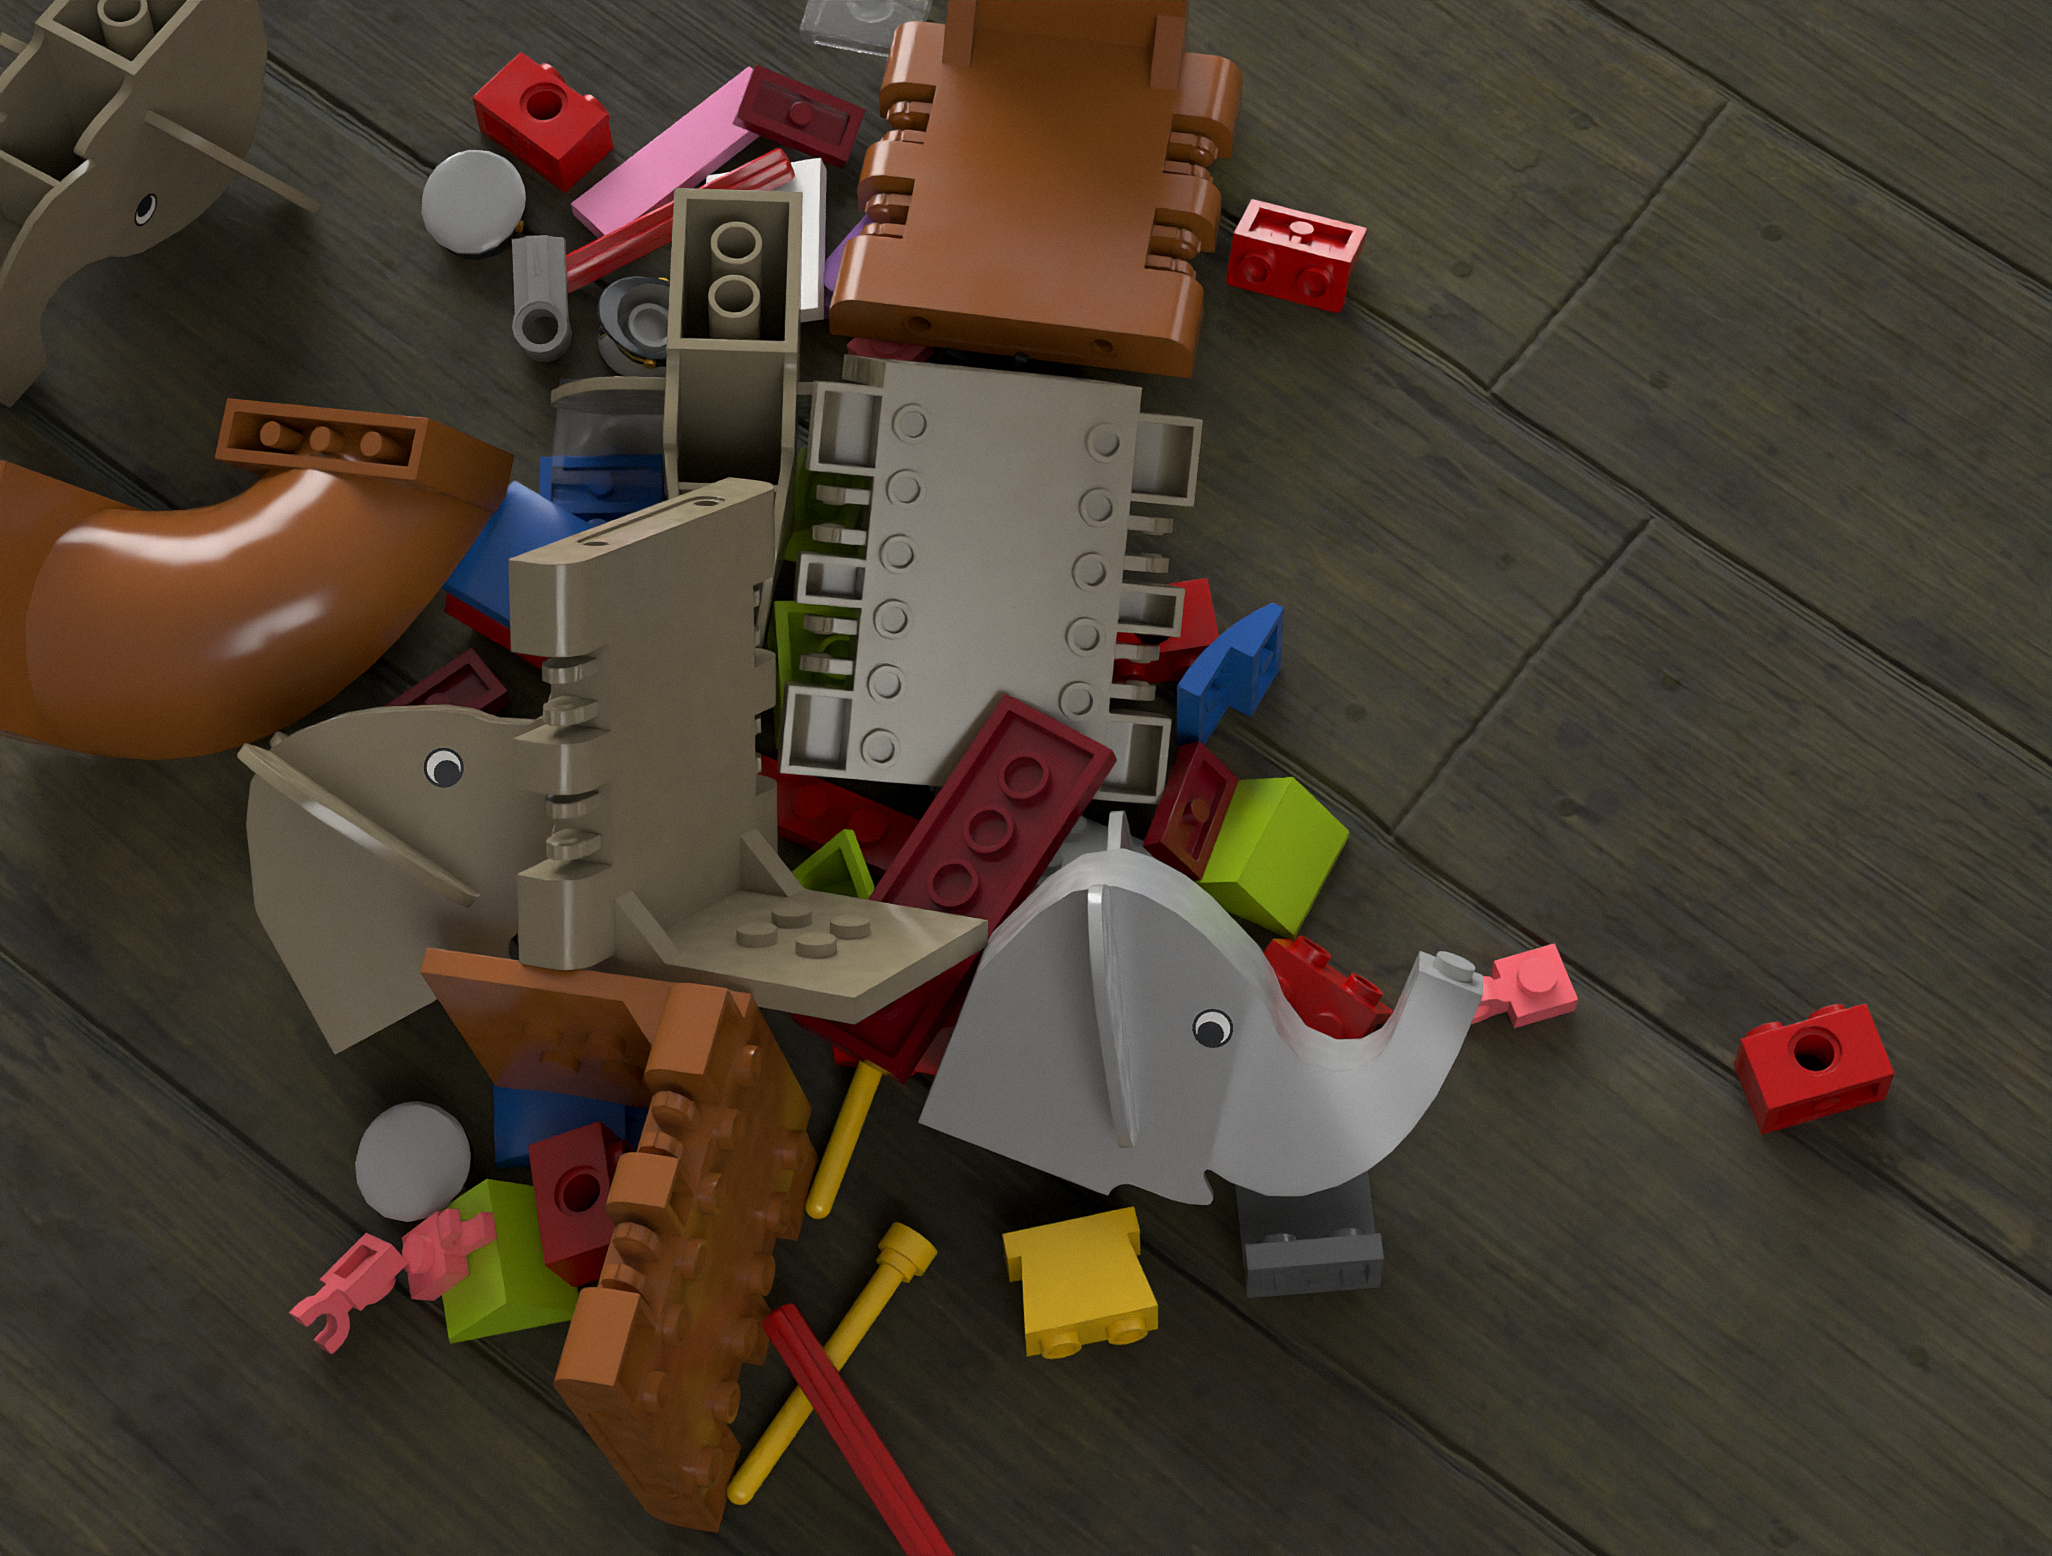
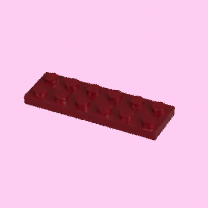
(976, 859)

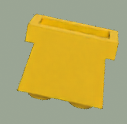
(1081, 1283)

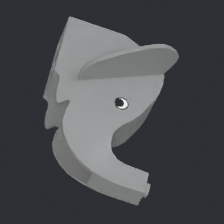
(1149, 1040)

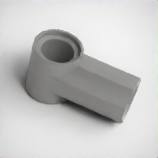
(541, 292)

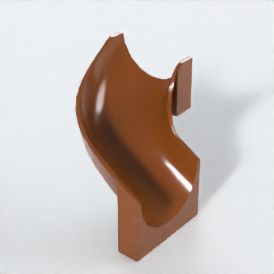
(236, 613)

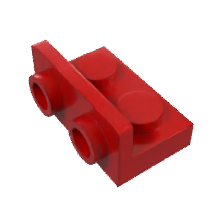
(1294, 255)

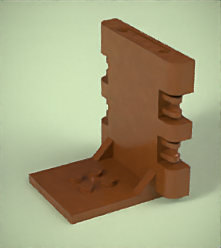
(1043, 185)
(692, 1210)

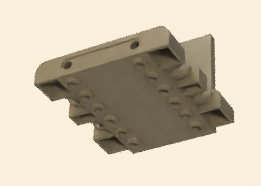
(984, 568)
(653, 781)

